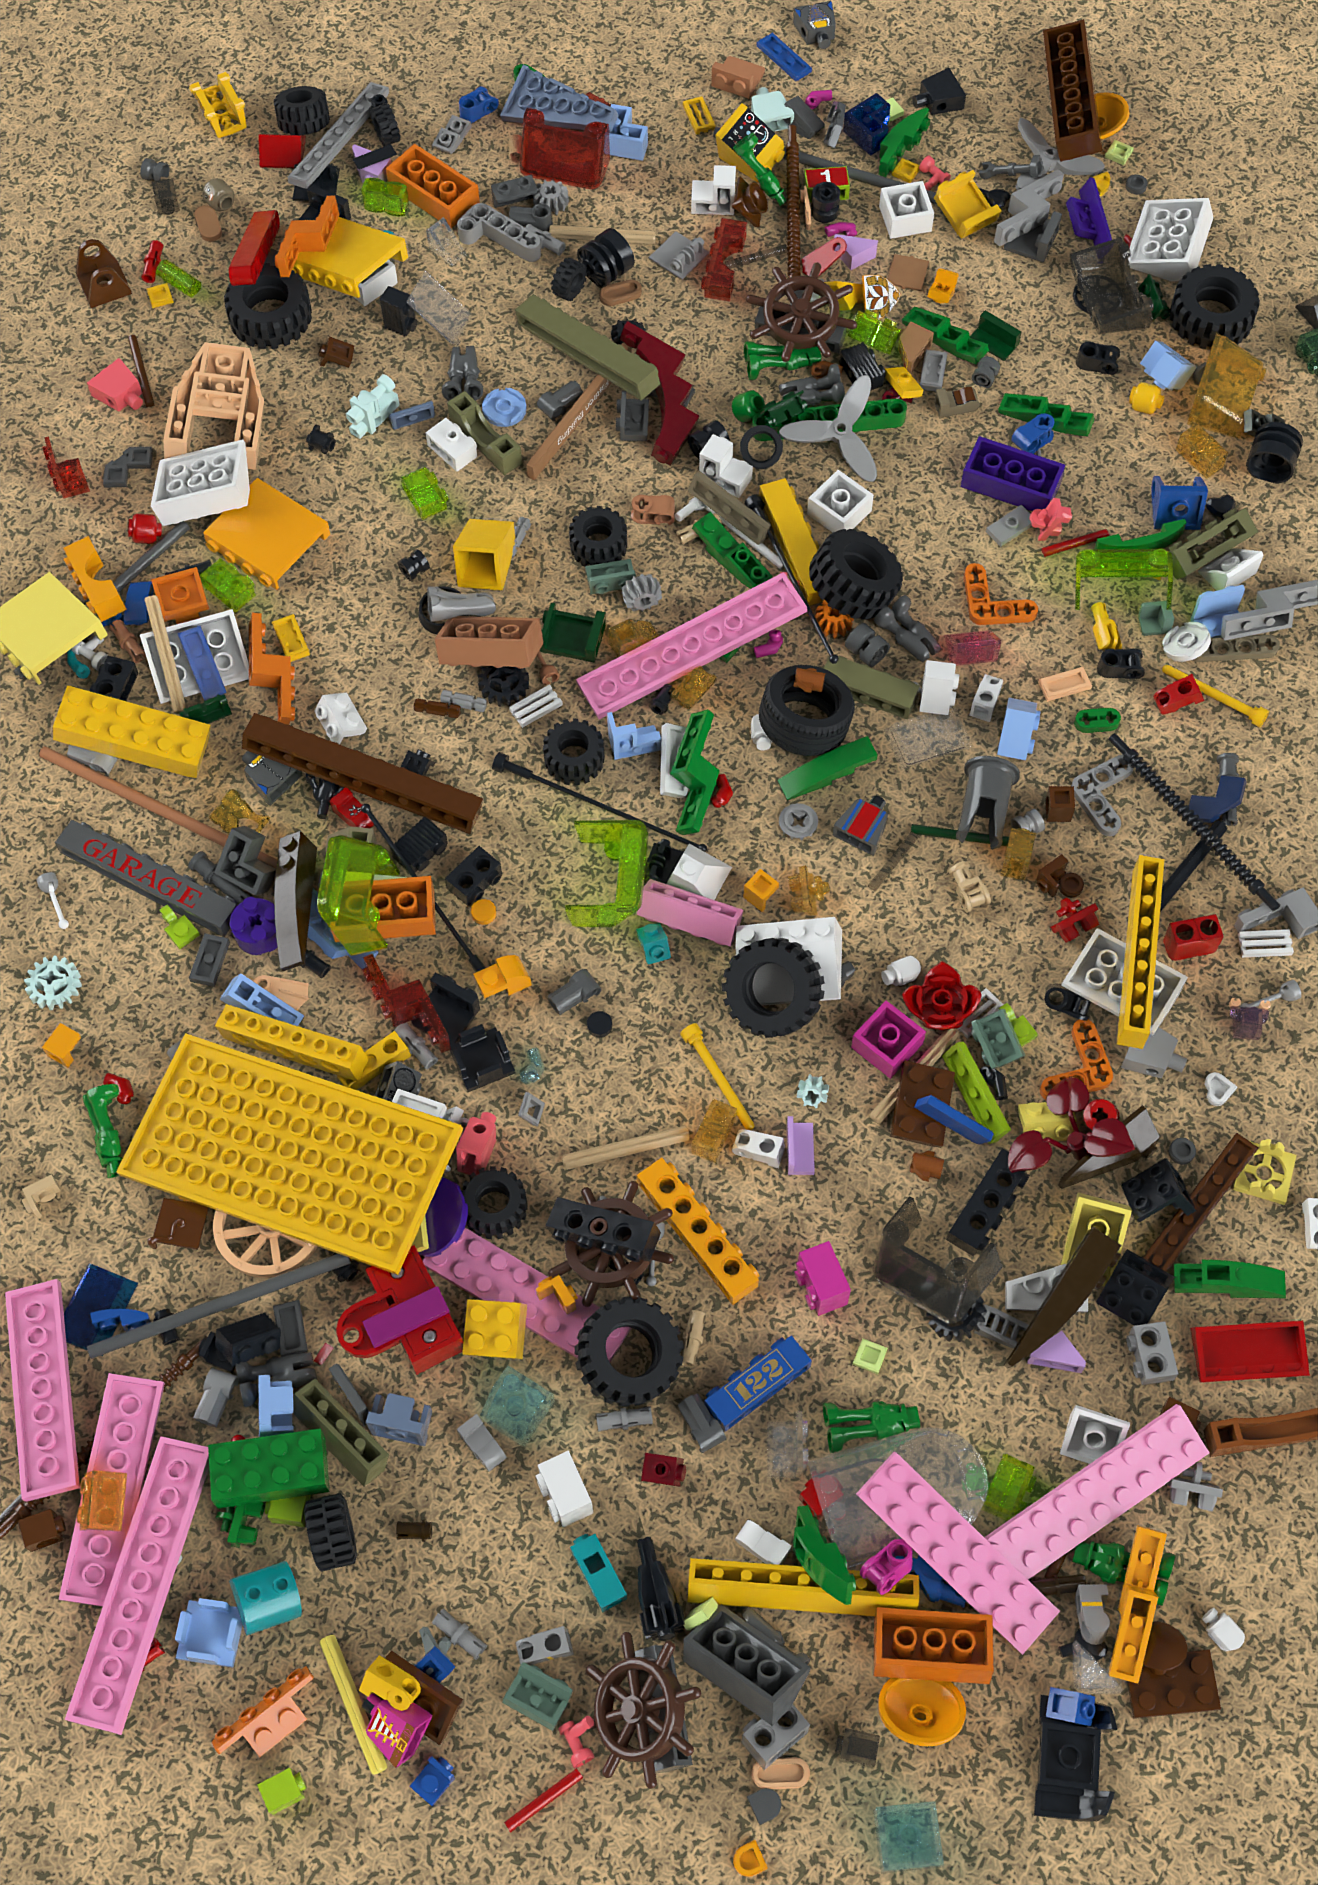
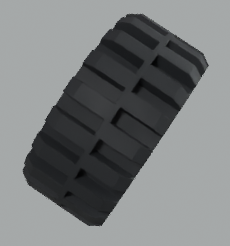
(1218, 285)
(273, 326)
(855, 573)
(741, 994)
(658, 1332)

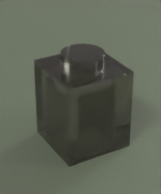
(165, 196)
(857, 1748)

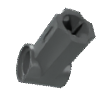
(538, 216)
(557, 403)
(578, 989)
(703, 1427)

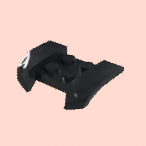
(1070, 1767)

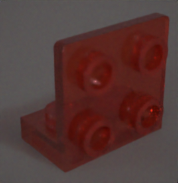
(68, 474)

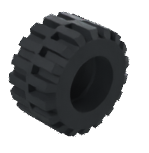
(301, 110)
(598, 522)
(573, 768)
(498, 1222)
(330, 1532)

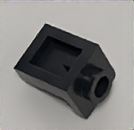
(417, 762)
(212, 1356)

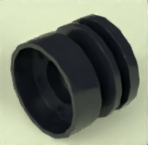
(606, 257)
(1274, 452)

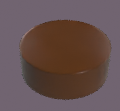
(1071, 885)

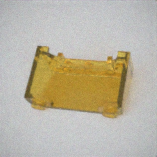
(1226, 388)

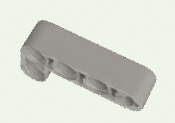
(489, 222)

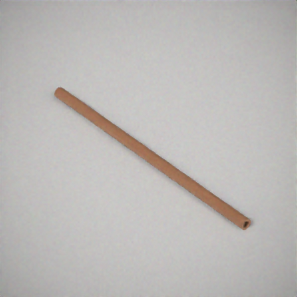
(142, 800)

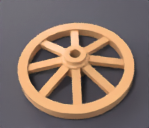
(243, 1264)

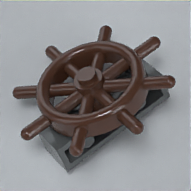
(799, 324)
(651, 1708)

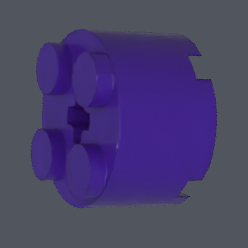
(254, 926)

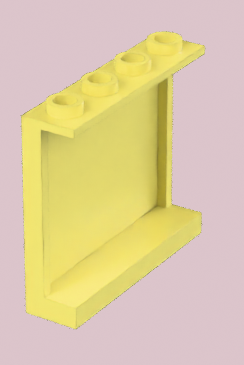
(44, 625)

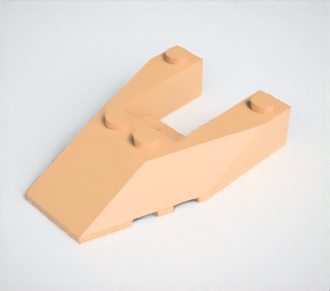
(217, 386)

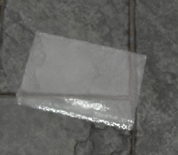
(439, 308)

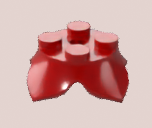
(942, 985)

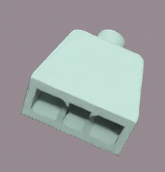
(771, 109)

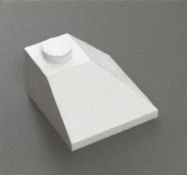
(699, 873)

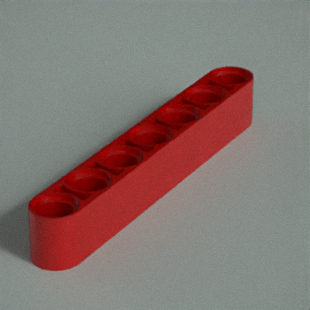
(254, 248)

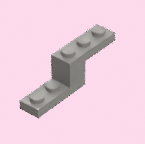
(1028, 207)
(1272, 612)
(1295, 908)

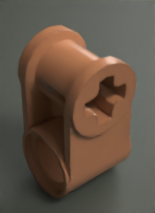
(654, 509)

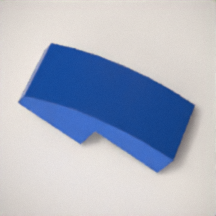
(135, 603)
(129, 1319)

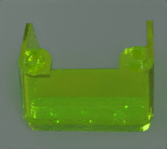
(1124, 564)
(626, 843)
(347, 892)

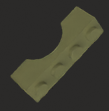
(499, 449)

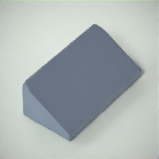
(412, 415)

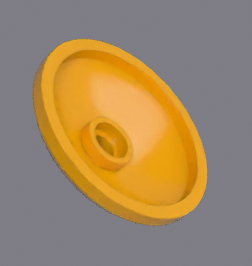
(1112, 113)
(934, 1702)

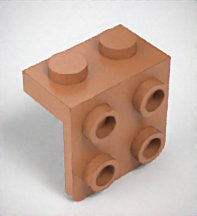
(737, 76)

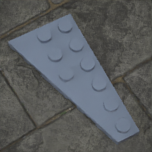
(556, 101)

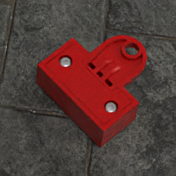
(424, 1345)

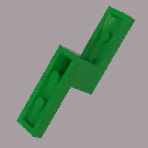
(695, 772)

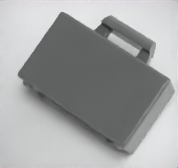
(805, 120)

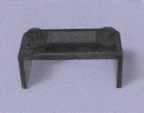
(939, 1291)

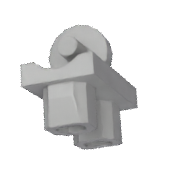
(1207, 1492)

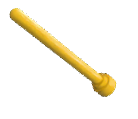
(1256, 715)
(693, 1035)

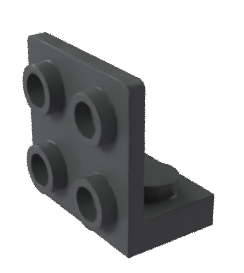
(1037, 241)

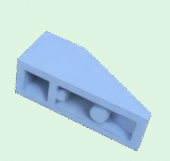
(252, 997)

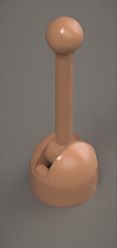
(547, 671)

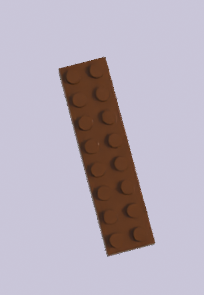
(1072, 91)

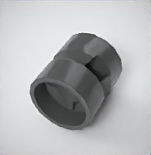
(867, 645)

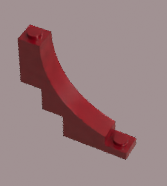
(673, 391)

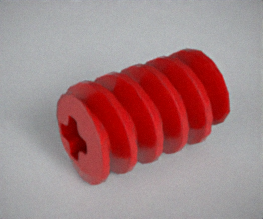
(1095, 1107)

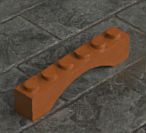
(1251, 1434)

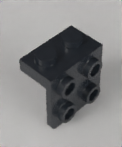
(453, 1005)

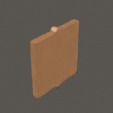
(908, 272)

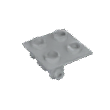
(679, 254)

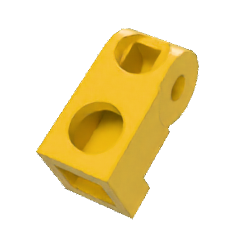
(390, 1684)

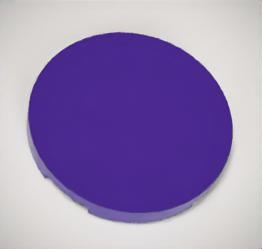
(445, 1218)

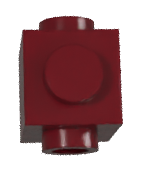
(654, 1469)

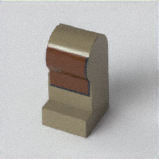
(956, 401)

